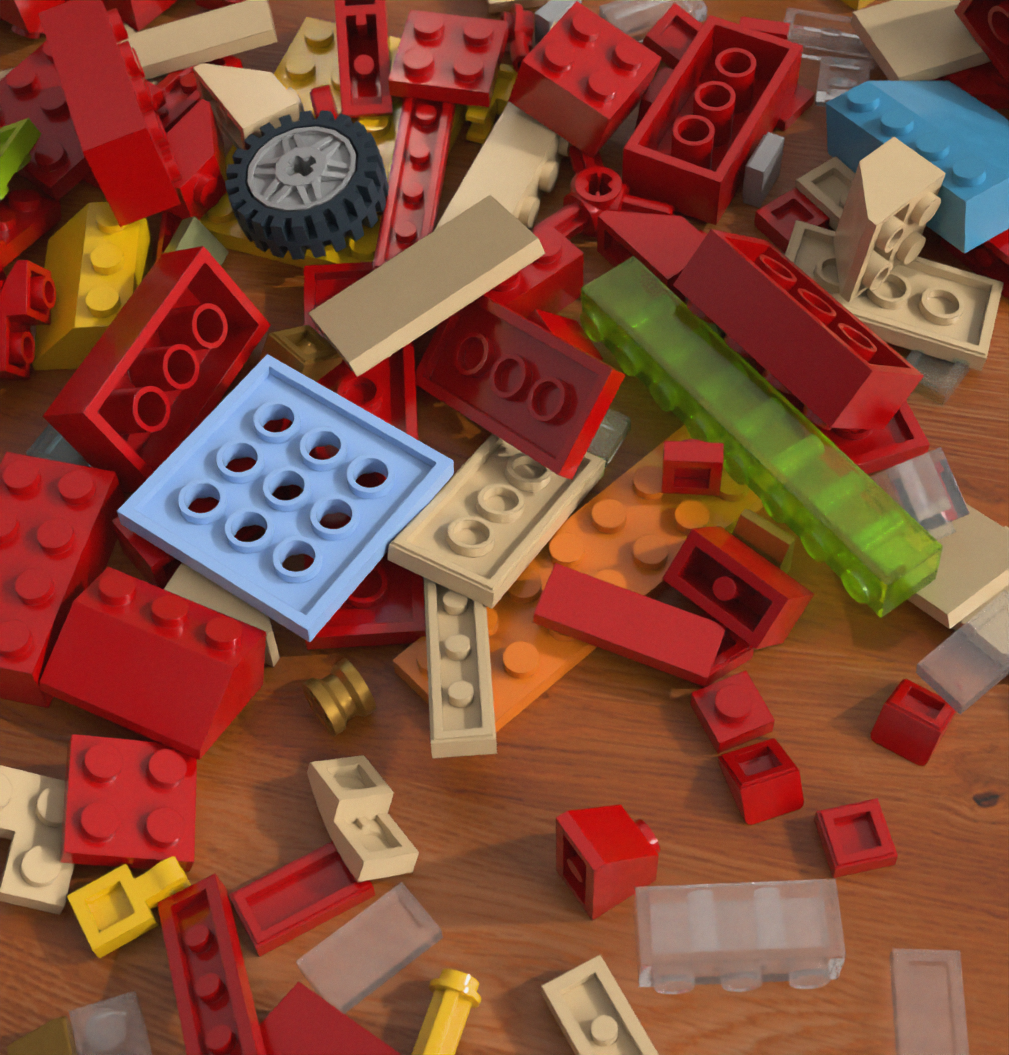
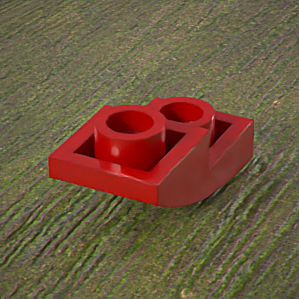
(24, 302)

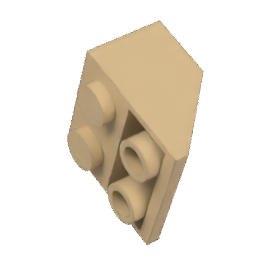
(884, 216)

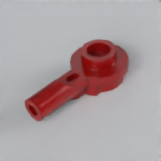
(519, 33)

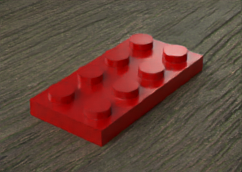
(519, 382)

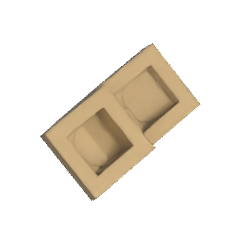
(356, 815)

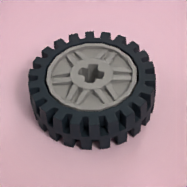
(307, 184)

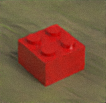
(584, 79)

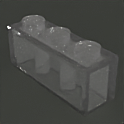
(738, 935)

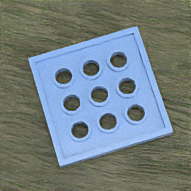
(254, 569)

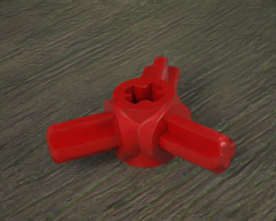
(592, 193)

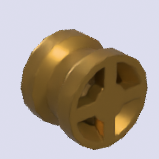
(339, 697)

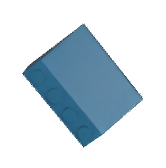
(948, 131)

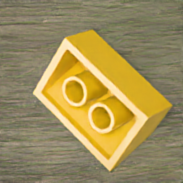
(94, 275)

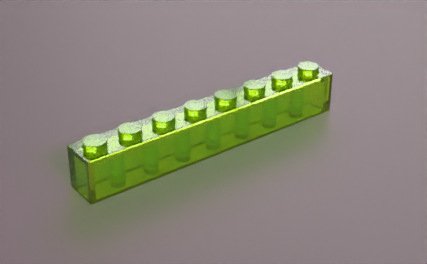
(766, 439)

